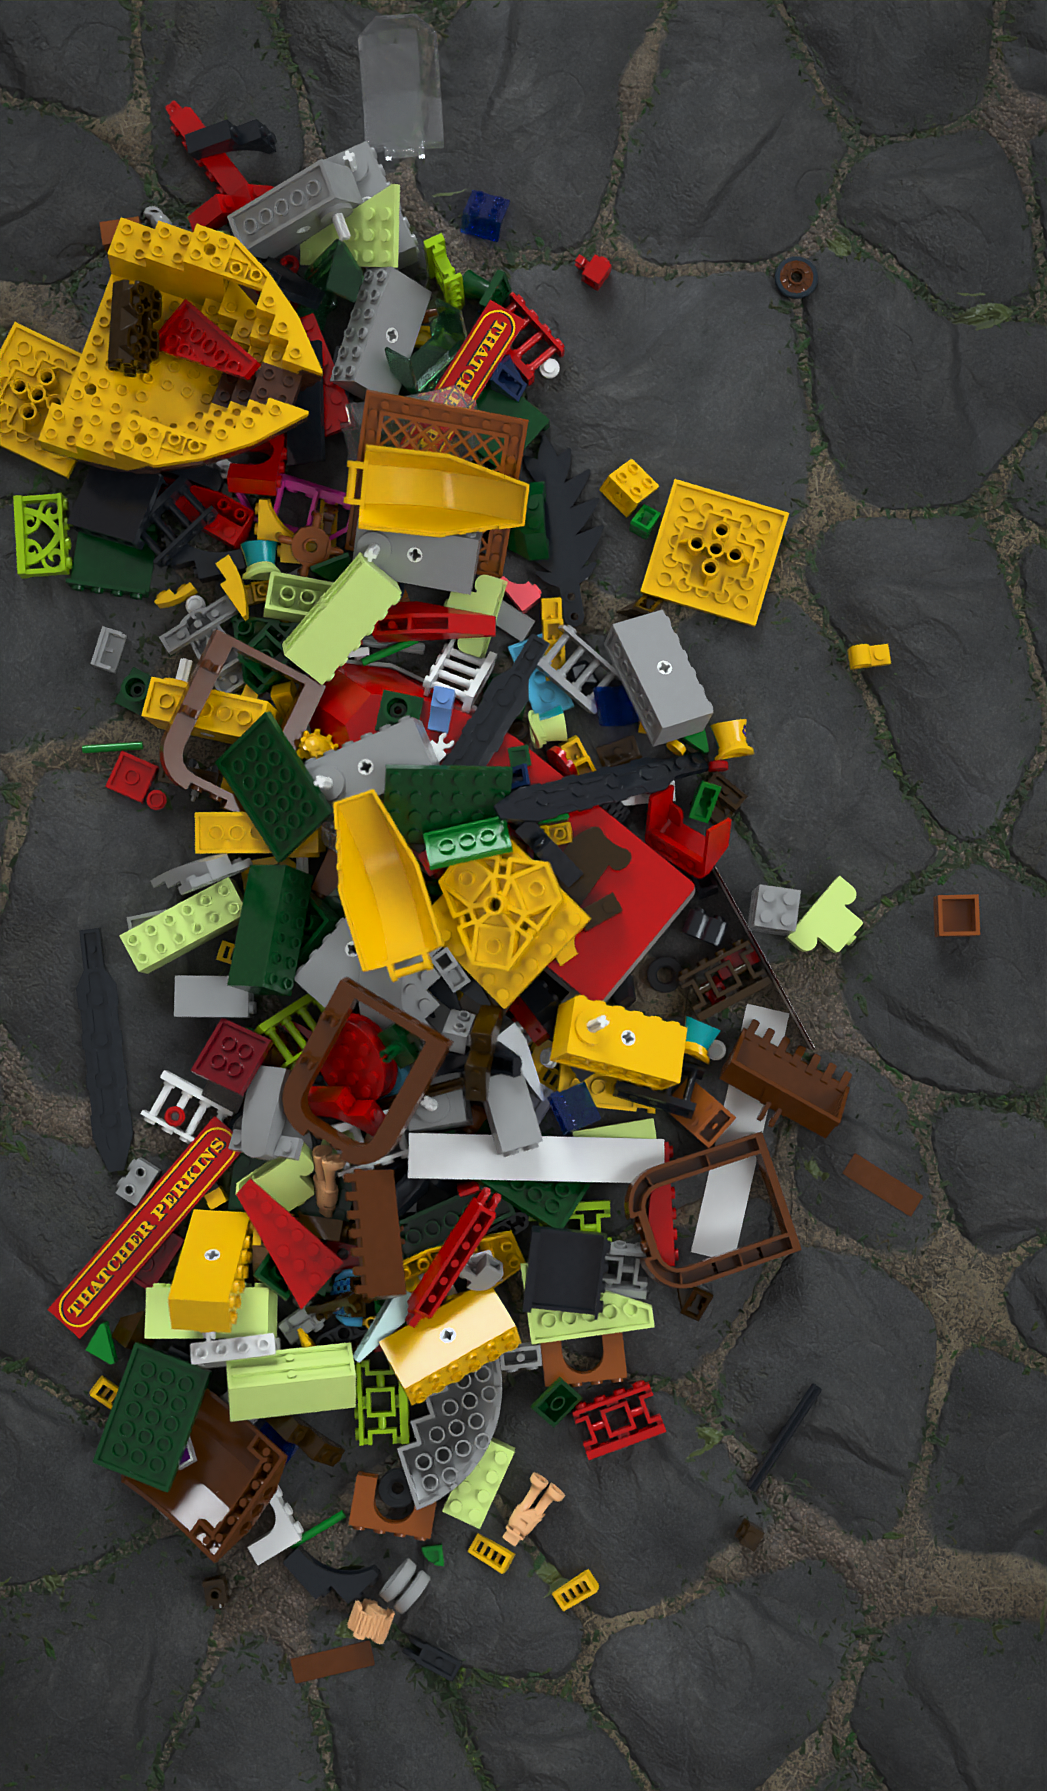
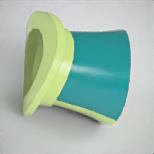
(259, 559)
(547, 726)

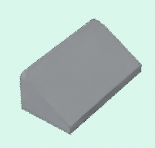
(514, 621)

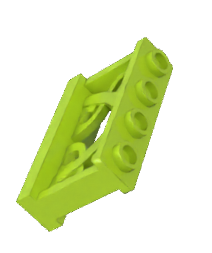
(22, 515)

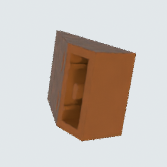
(709, 1117)

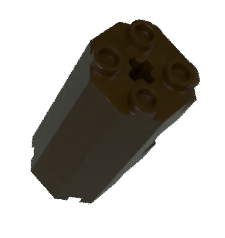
(132, 336)

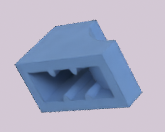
(441, 709)

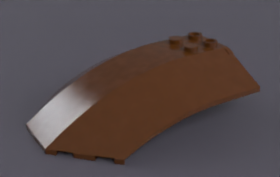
(233, 1462)

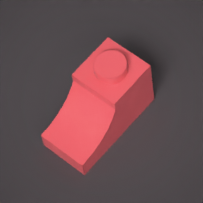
(523, 595)

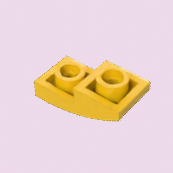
(256, 592)
(168, 598)
(559, 833)

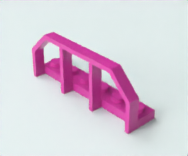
(311, 490)

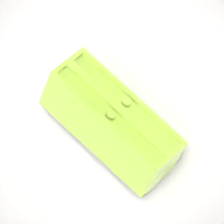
(341, 619)
(184, 926)
(254, 1317)
(292, 1382)

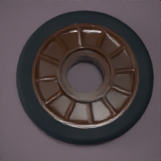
(796, 289)

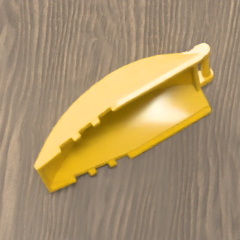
(433, 494)
(382, 889)

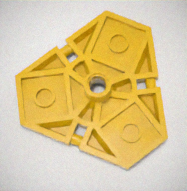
(525, 895)

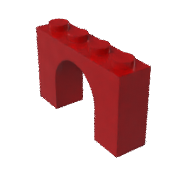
(263, 477)

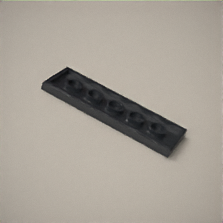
(307, 440)

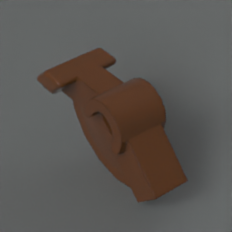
(328, 517)

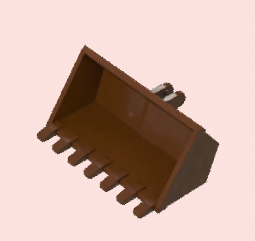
(786, 1081)
(376, 1234)

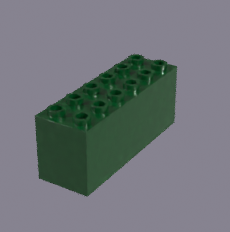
(270, 930)

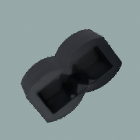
(705, 927)

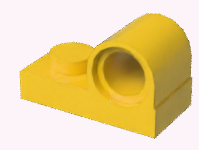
(868, 656)
(283, 695)

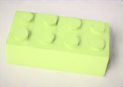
(292, 596)
(476, 1492)

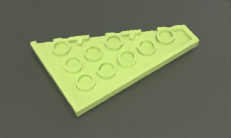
(372, 232)
(618, 1315)

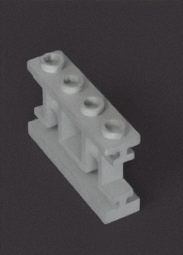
(631, 1289)

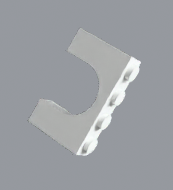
(283, 1535)

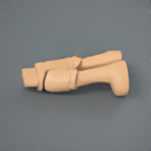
(324, 1178)
(526, 1517)

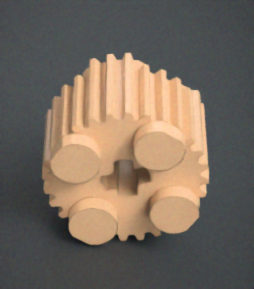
(370, 1621)

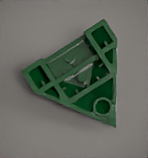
(531, 539)
(248, 631)

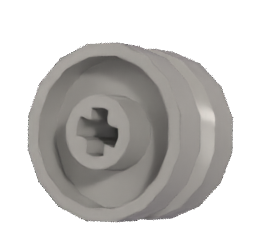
(407, 1587)

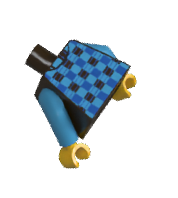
(346, 1282)

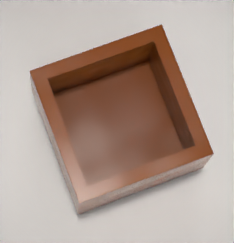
(956, 915)

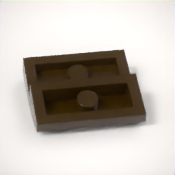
(618, 752)
(728, 800)

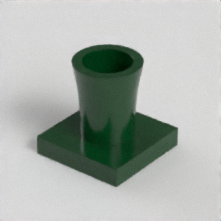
(484, 291)
(130, 686)
(392, 701)

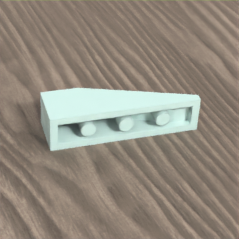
(387, 1320)

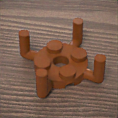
(304, 535)

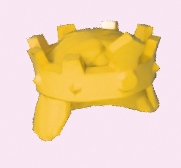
(314, 745)

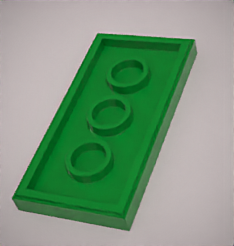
(467, 842)

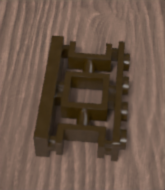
(730, 993)

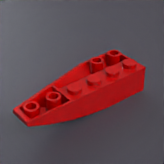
(231, 523)
(431, 622)

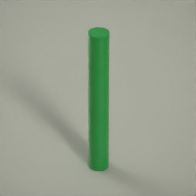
(386, 652)
(113, 747)
(320, 1528)

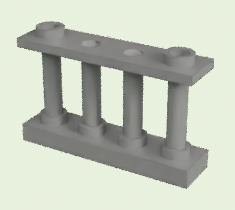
(558, 676)

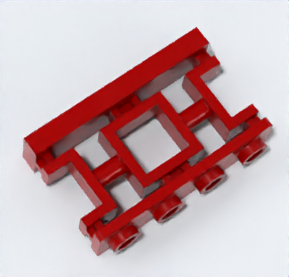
(624, 1437)

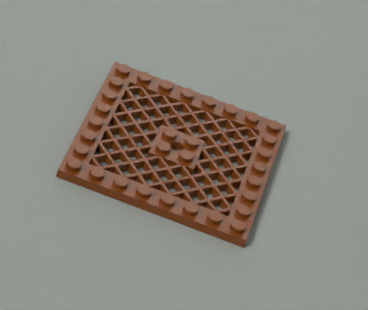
(456, 418)

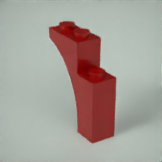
(215, 211)
(341, 1105)

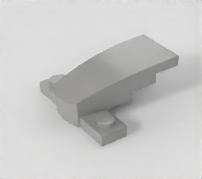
(197, 629)
(201, 872)
(265, 1119)

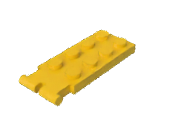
(601, 1090)

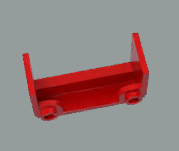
(679, 842)

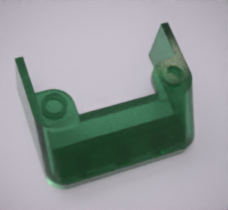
(335, 274)
(429, 363)

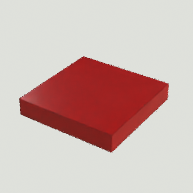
(132, 777)

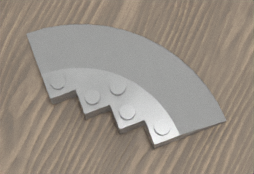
(407, 993)
(453, 1434)

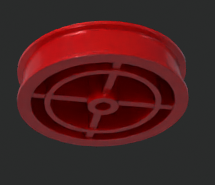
(357, 1062)

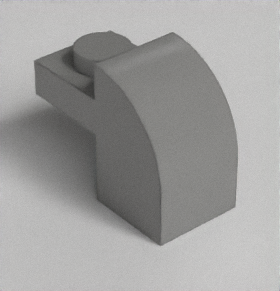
(450, 969)
(483, 1274)

